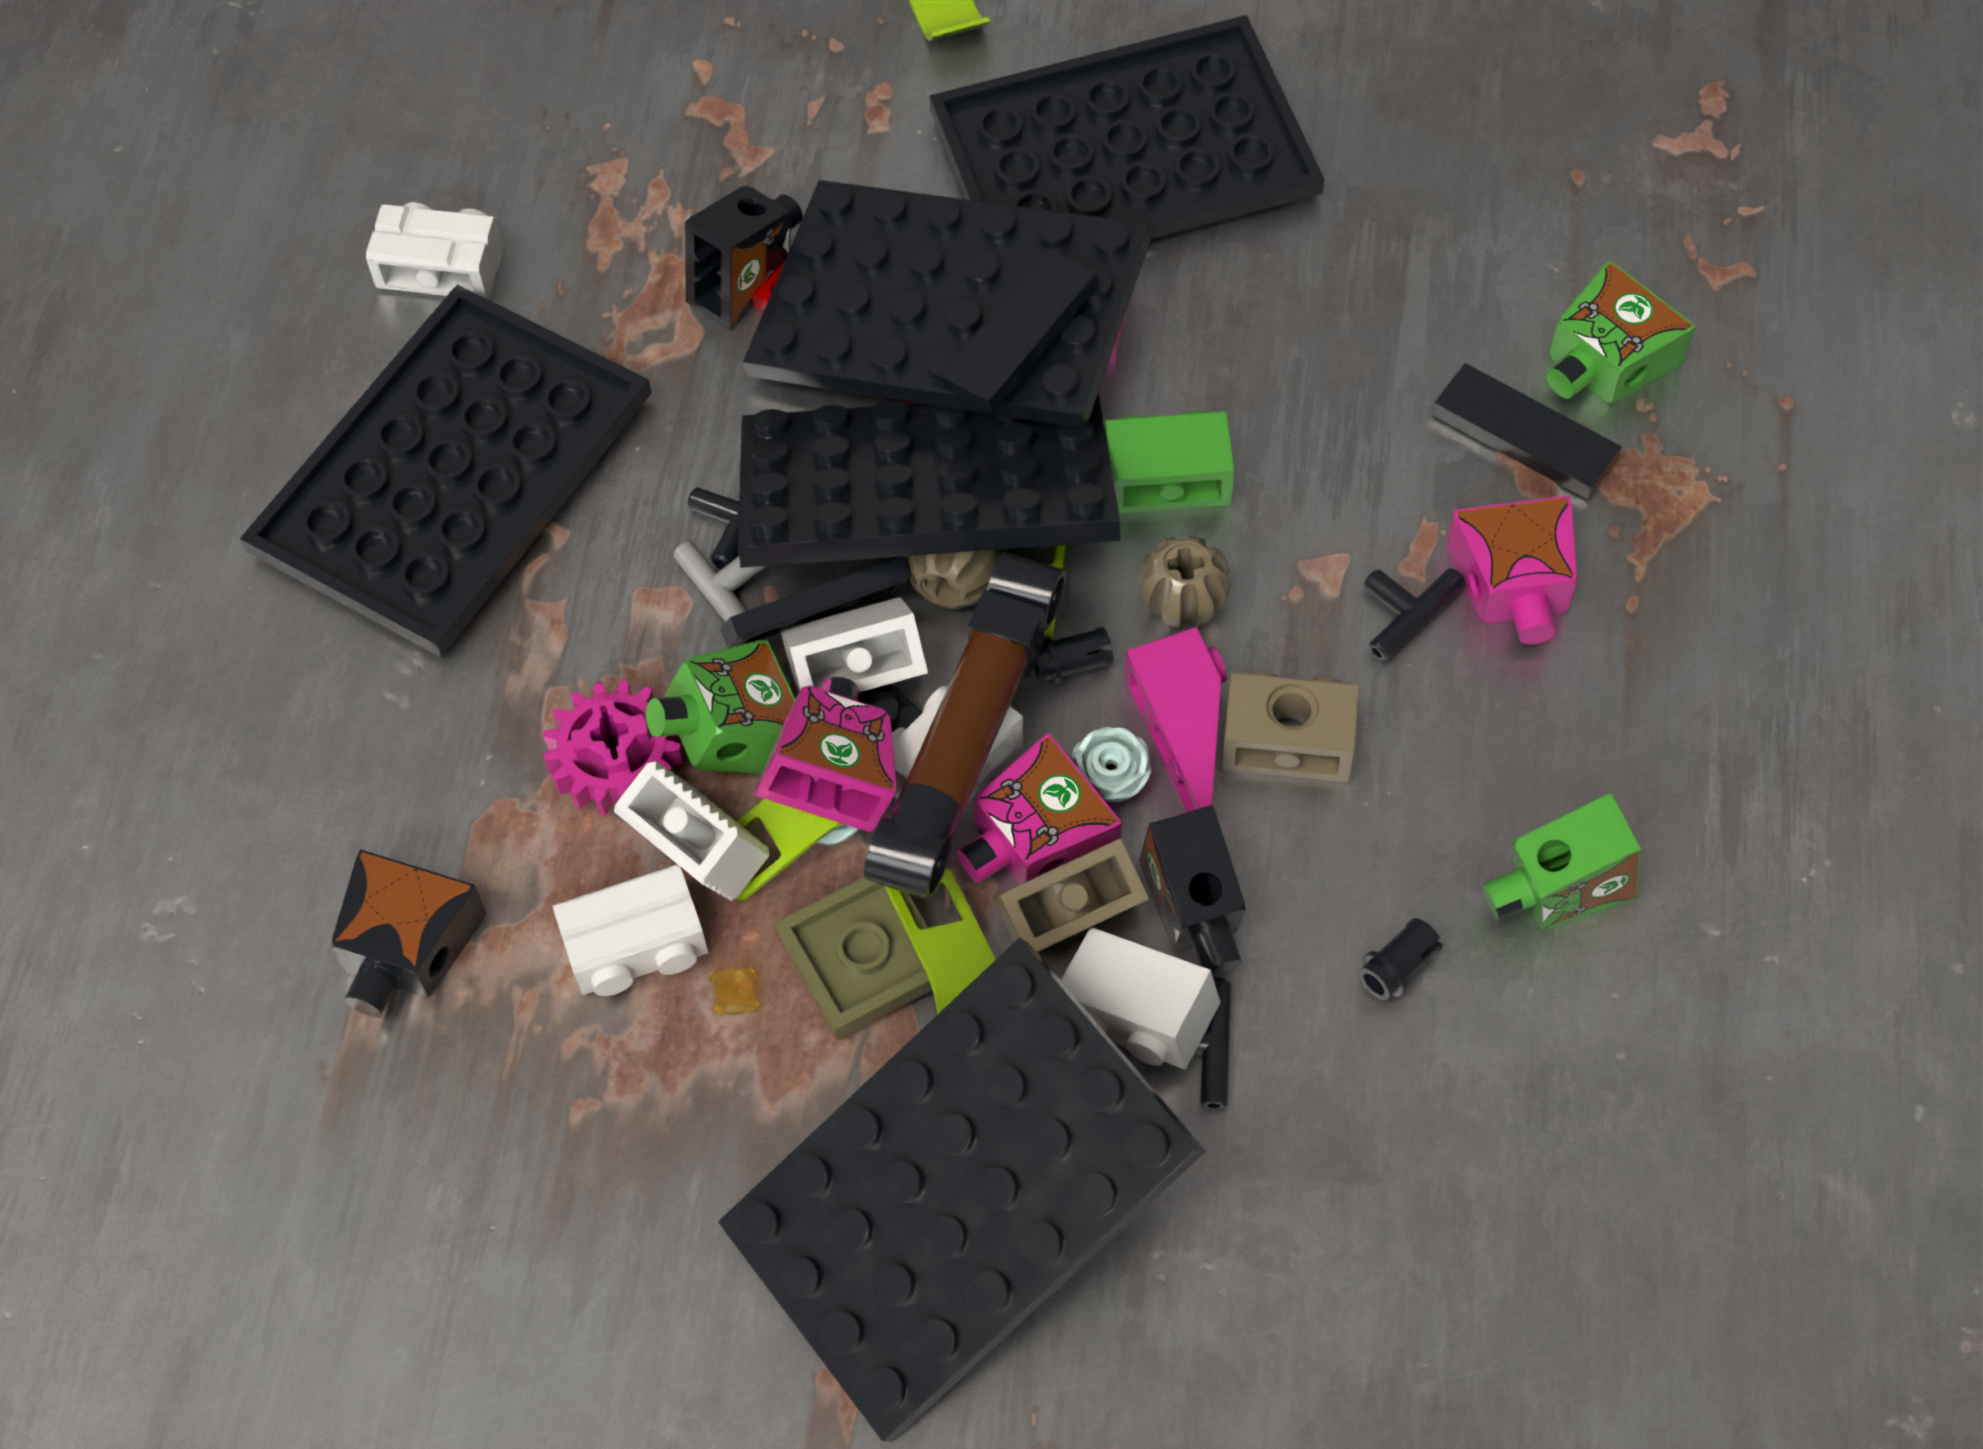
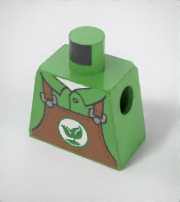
(1616, 338)
(725, 708)
(1570, 867)

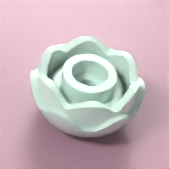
(1114, 747)

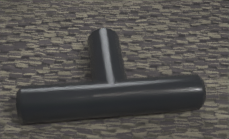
(725, 510)
(1411, 611)
(1215, 1052)

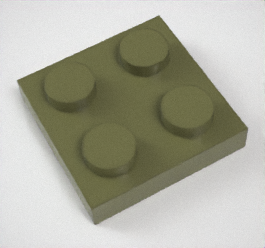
(854, 955)

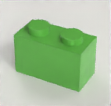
(1171, 461)

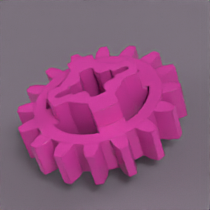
(581, 752)

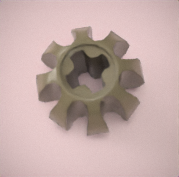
(952, 578)
(1184, 581)

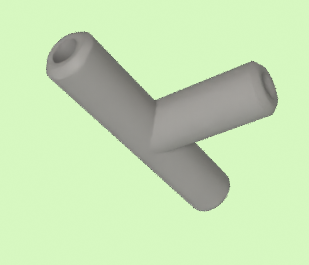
(715, 586)

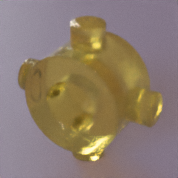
(734, 991)

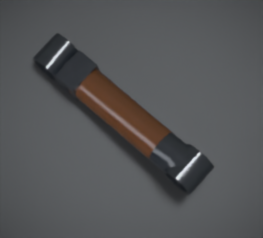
(1002, 646)

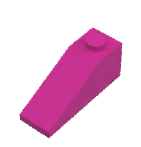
(1178, 699)

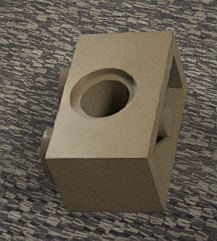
(1262, 745)
(1072, 897)

